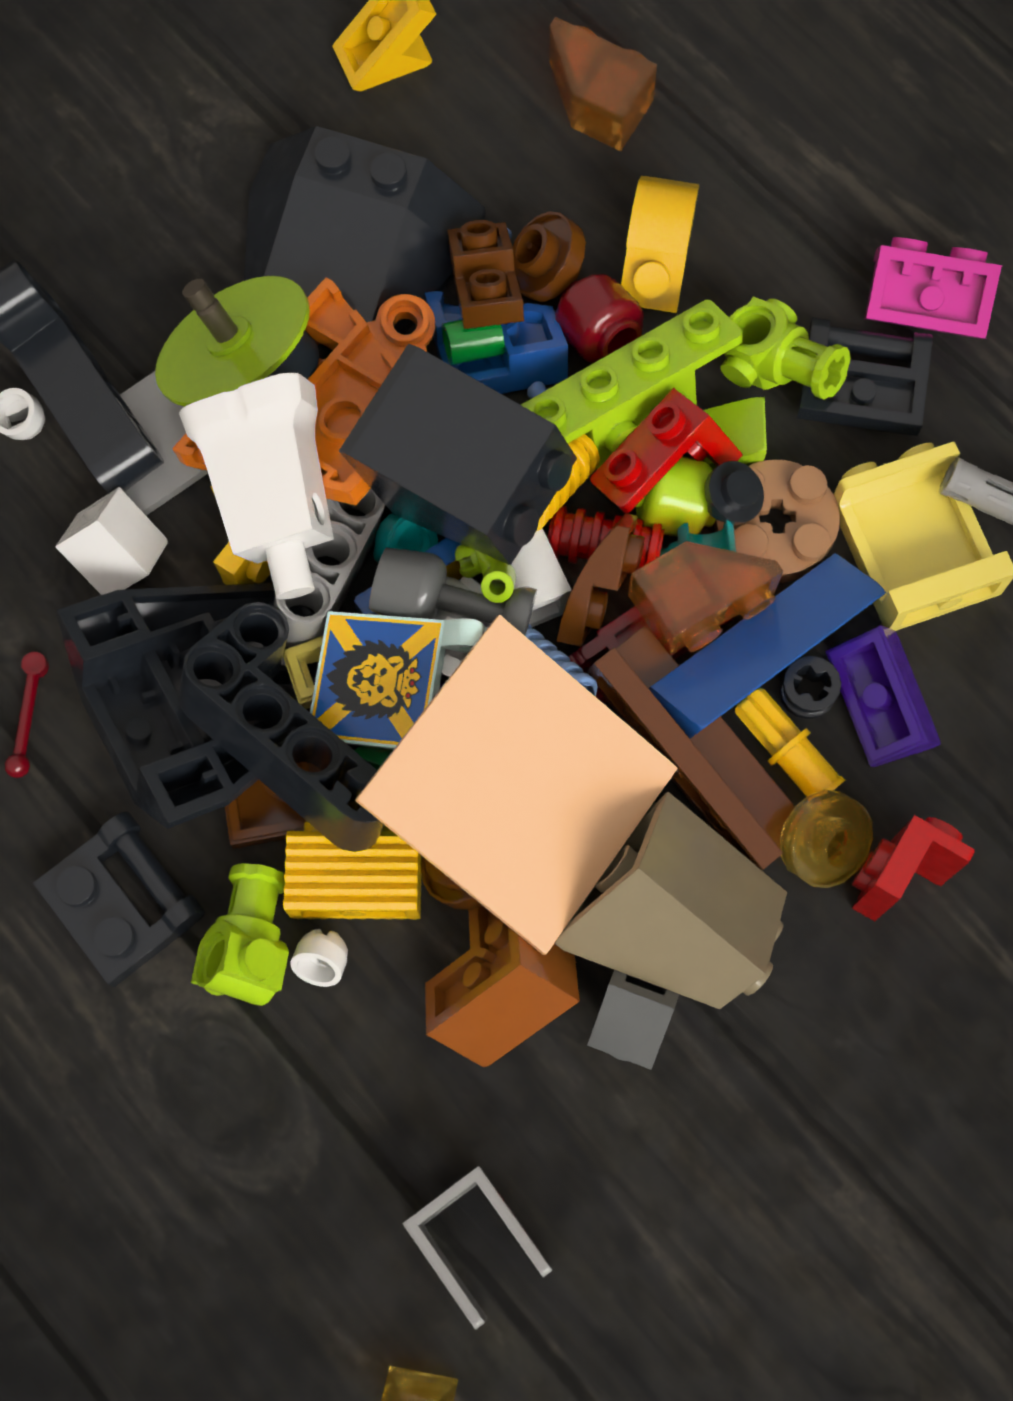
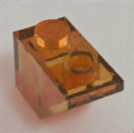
(600, 83)
(698, 589)

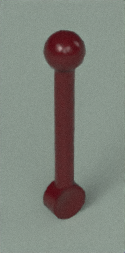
(35, 667)

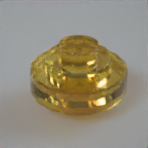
(826, 838)

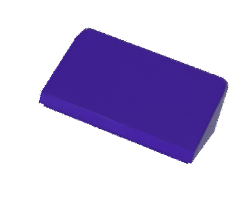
(883, 696)

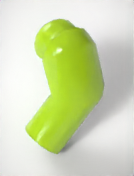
(497, 576)

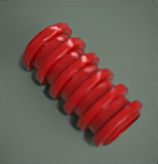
(581, 534)

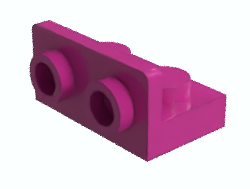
(933, 289)

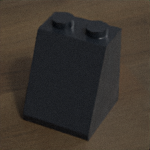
(458, 456)

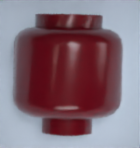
(598, 317)

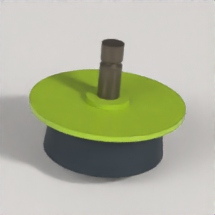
(236, 339)

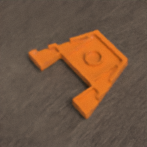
(342, 386)

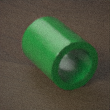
(471, 344)

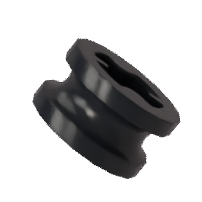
(817, 670)

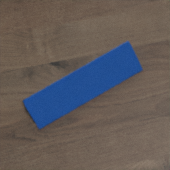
(764, 644)

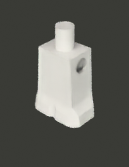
(266, 473)

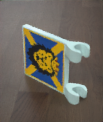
(382, 672)

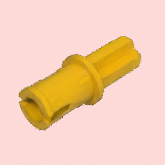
(787, 743)

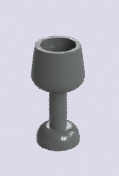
(416, 587)

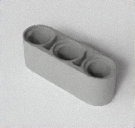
(350, 546)

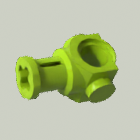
(780, 351)
(244, 948)

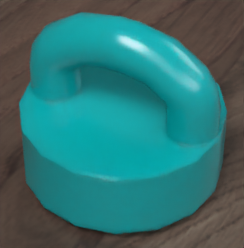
(402, 534)

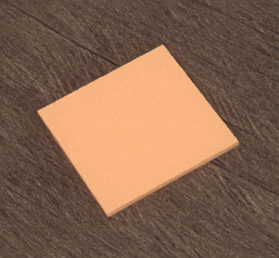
(518, 784)

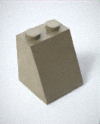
(681, 911)

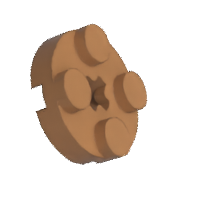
(814, 515)

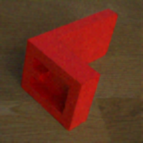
(657, 445)

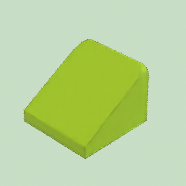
(745, 426)

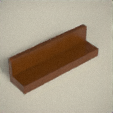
(713, 765)

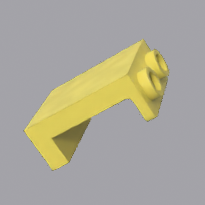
(916, 540)

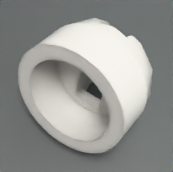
(17, 406)
(320, 958)

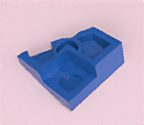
(532, 353)

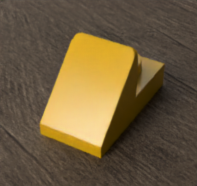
(384, 42)

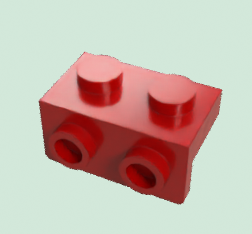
(920, 847)

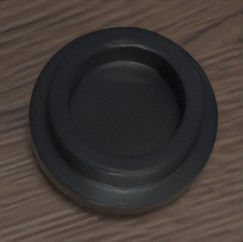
(733, 493)

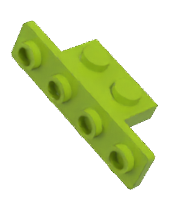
(625, 386)

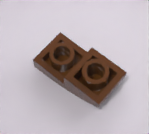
(485, 274)
(606, 568)

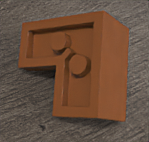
(497, 991)

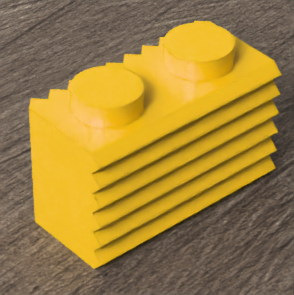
(348, 884)

